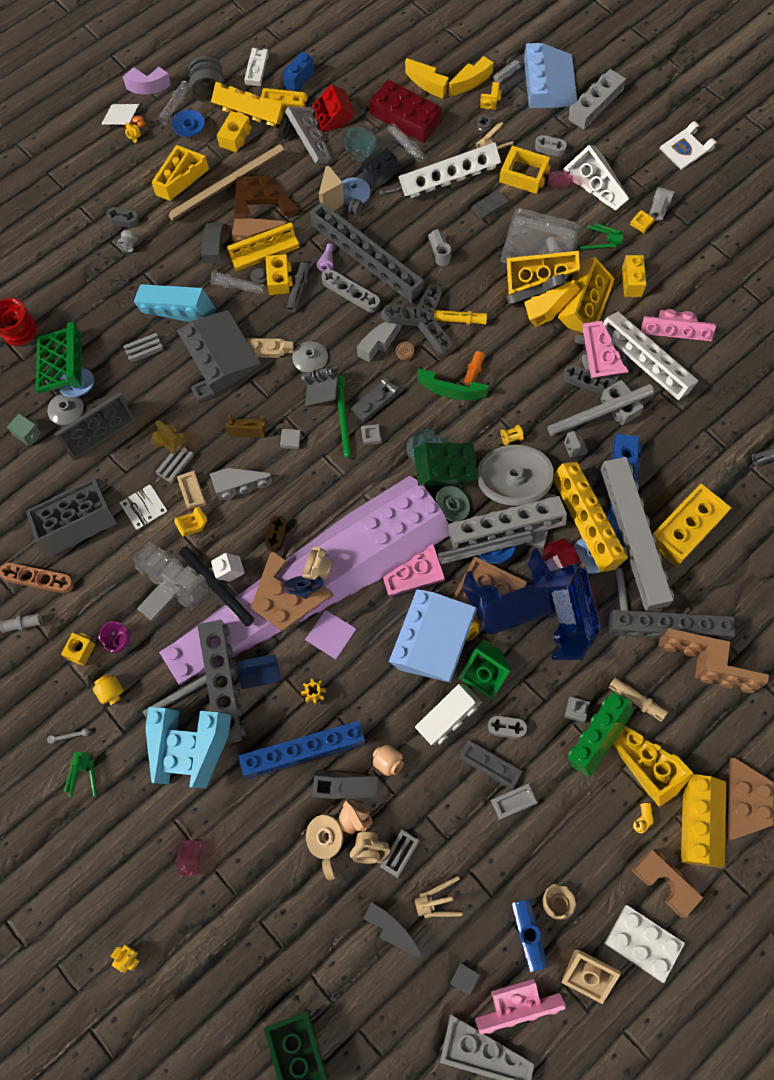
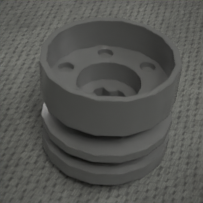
(203, 75)

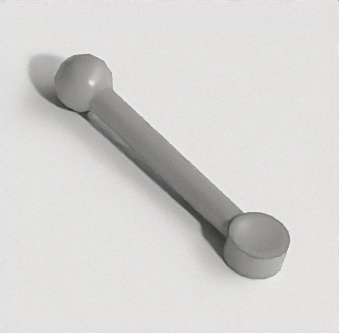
(52, 739)

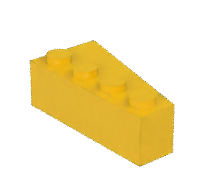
(248, 104)
(534, 270)

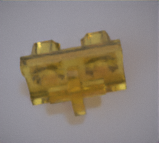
(167, 437)

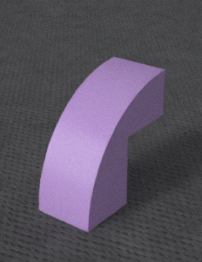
(141, 84)

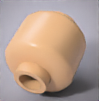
(388, 760)

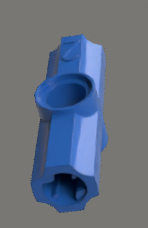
(533, 950)

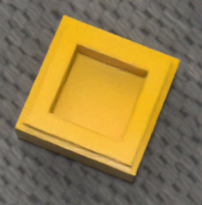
(642, 221)

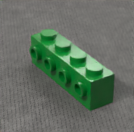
(600, 734)

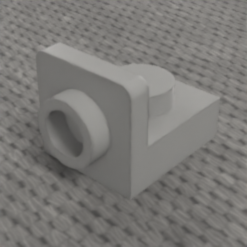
(575, 445)

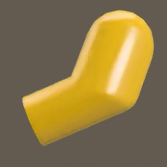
(644, 822)

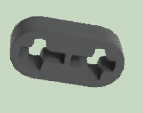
(122, 218)

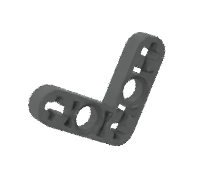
(526, 294)
(609, 380)

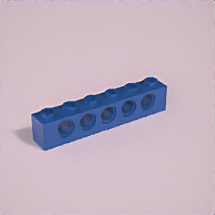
(624, 445)
(301, 750)

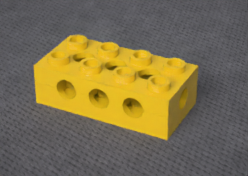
(689, 524)

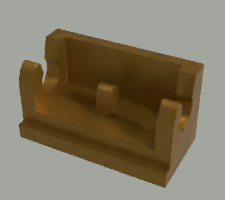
(246, 427)

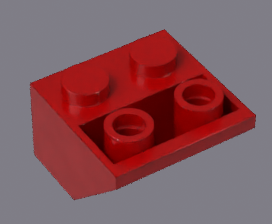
(333, 109)

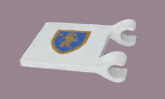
(685, 148)

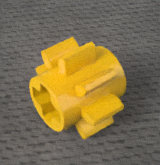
(314, 697)
(125, 958)

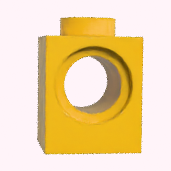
(79, 657)

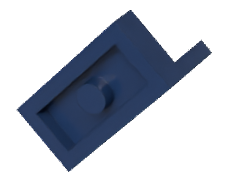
(258, 671)

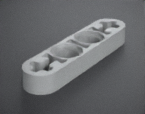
(352, 288)

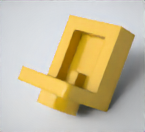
(490, 101)
(191, 523)

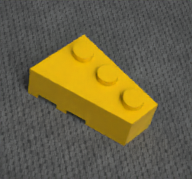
(179, 172)

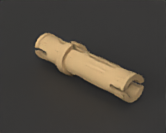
(646, 704)

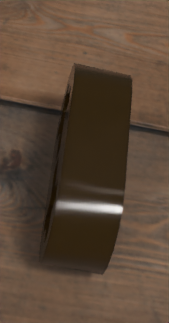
(280, 535)

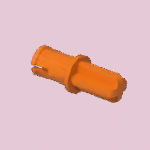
(474, 368)

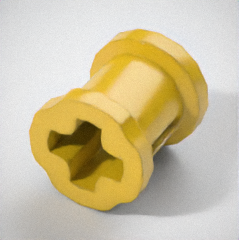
(512, 435)

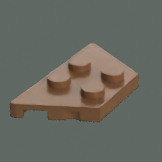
(749, 800)

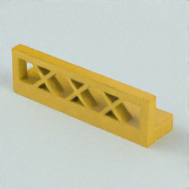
(253, 255)

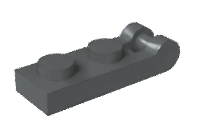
(375, 400)

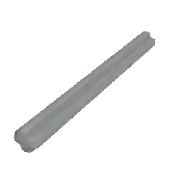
(600, 410)

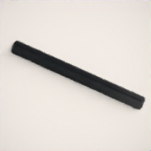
(217, 587)

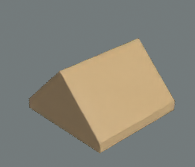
(331, 190)
(590, 976)

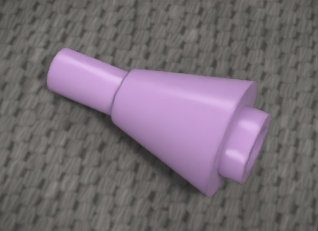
(326, 259)

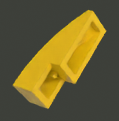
(471, 76)
(426, 78)

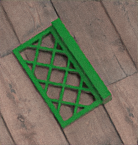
(71, 356)

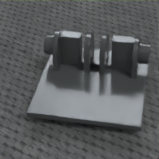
(320, 385)

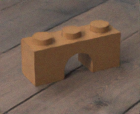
(683, 895)

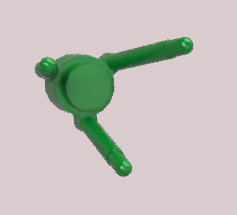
(614, 237)
(80, 763)

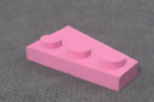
(601, 353)
(415, 574)

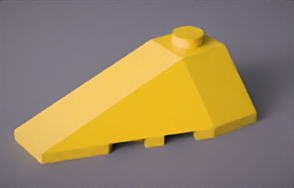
(655, 769)

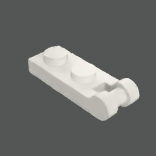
(256, 67)

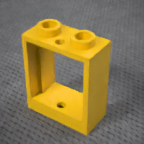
(520, 180)

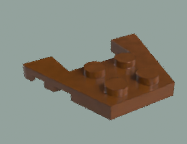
(260, 190)

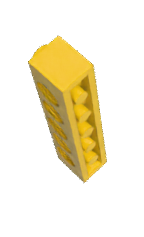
(589, 517)

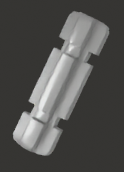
(507, 71)

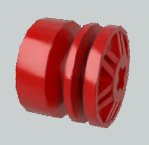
(16, 322)

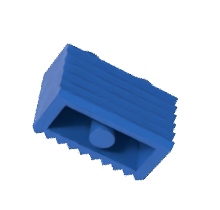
(298, 71)

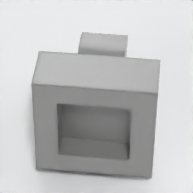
(576, 709)

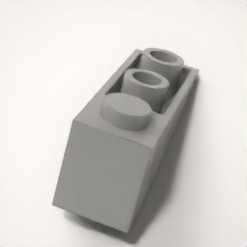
(237, 481)

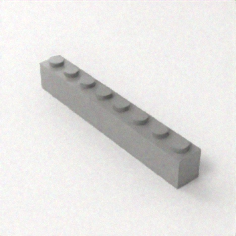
(636, 534)

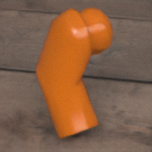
(139, 120)

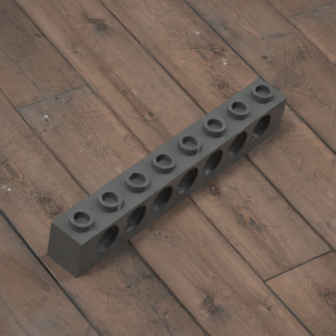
(367, 252)

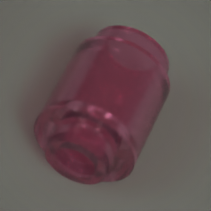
(560, 179)

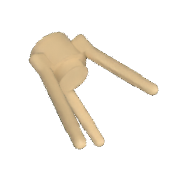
(487, 140)
(425, 904)

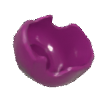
(114, 636)

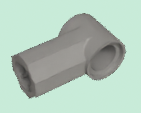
(660, 202)
(440, 247)

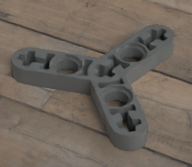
(415, 319)

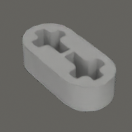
(550, 145)
(508, 722)

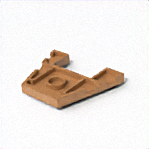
(277, 605)

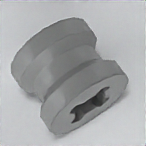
(127, 241)

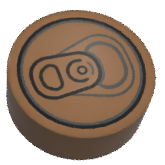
(405, 351)

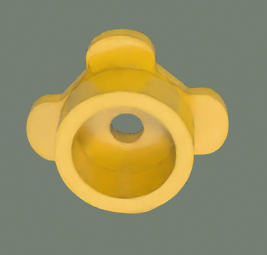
(132, 132)

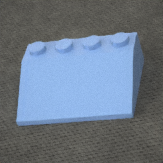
(549, 77)
(432, 636)

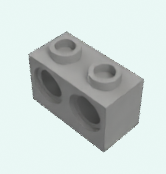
(619, 389)

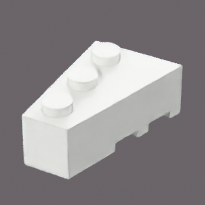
(448, 714)

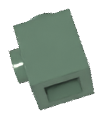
(24, 429)

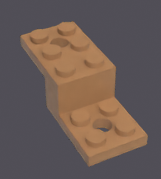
(712, 660)

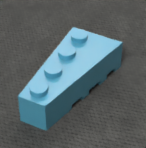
(174, 302)

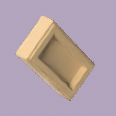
(191, 490)

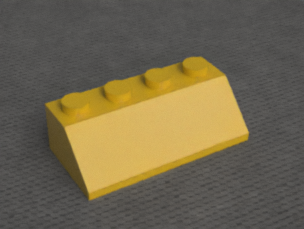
(590, 301)
(704, 821)

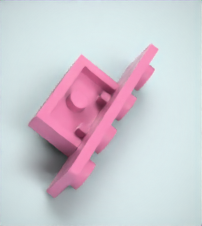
(678, 325)
(518, 1004)

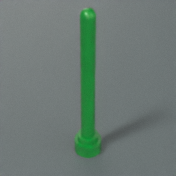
(341, 383)

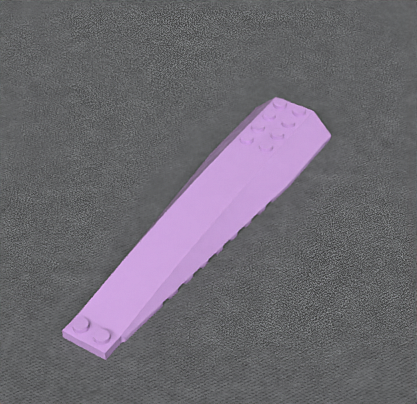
(363, 551)

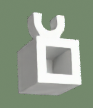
(227, 567)

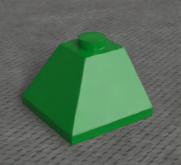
(486, 669)

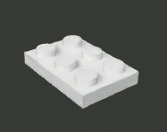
(644, 943)

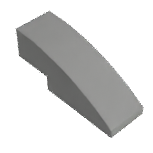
(377, 339)

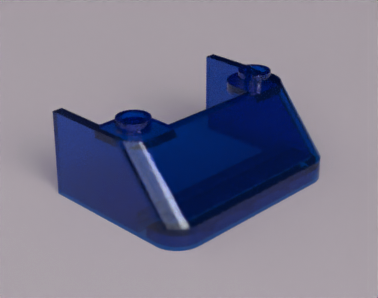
(514, 608)
(574, 610)

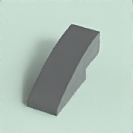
(212, 242)
(392, 930)

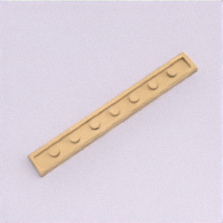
(226, 182)

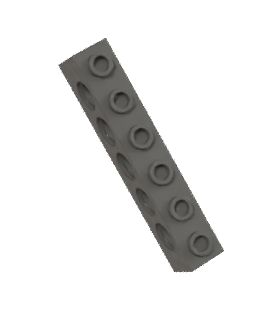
(656, 624)
(207, 632)

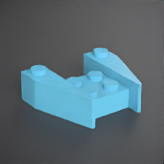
(182, 750)

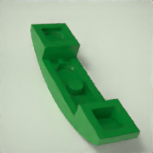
(451, 390)

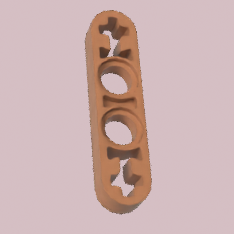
(35, 580)

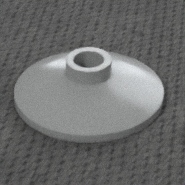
(312, 362)
(66, 415)

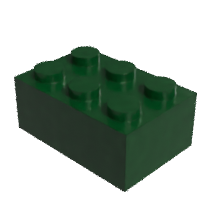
(445, 464)
(296, 1049)

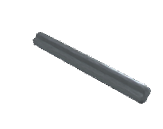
(484, 547)

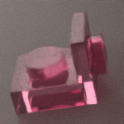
(188, 858)

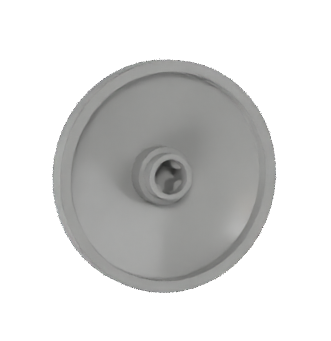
(515, 475)

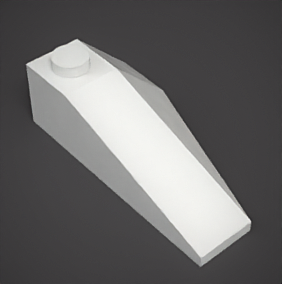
(596, 176)

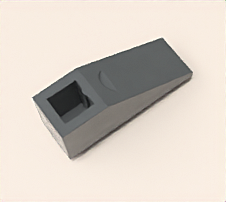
(343, 785)

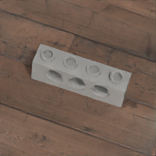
(596, 99)

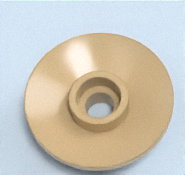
(317, 837)

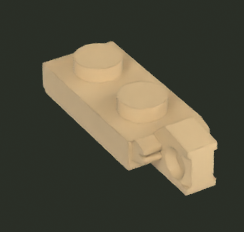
(270, 347)

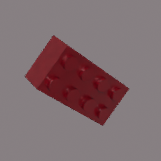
(406, 109)

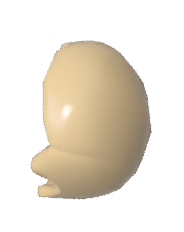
(559, 902)

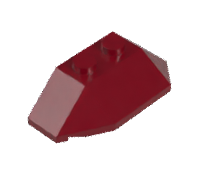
(561, 554)

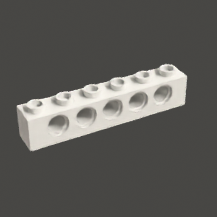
(490, 159)
(649, 356)

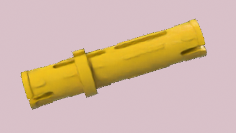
(460, 317)

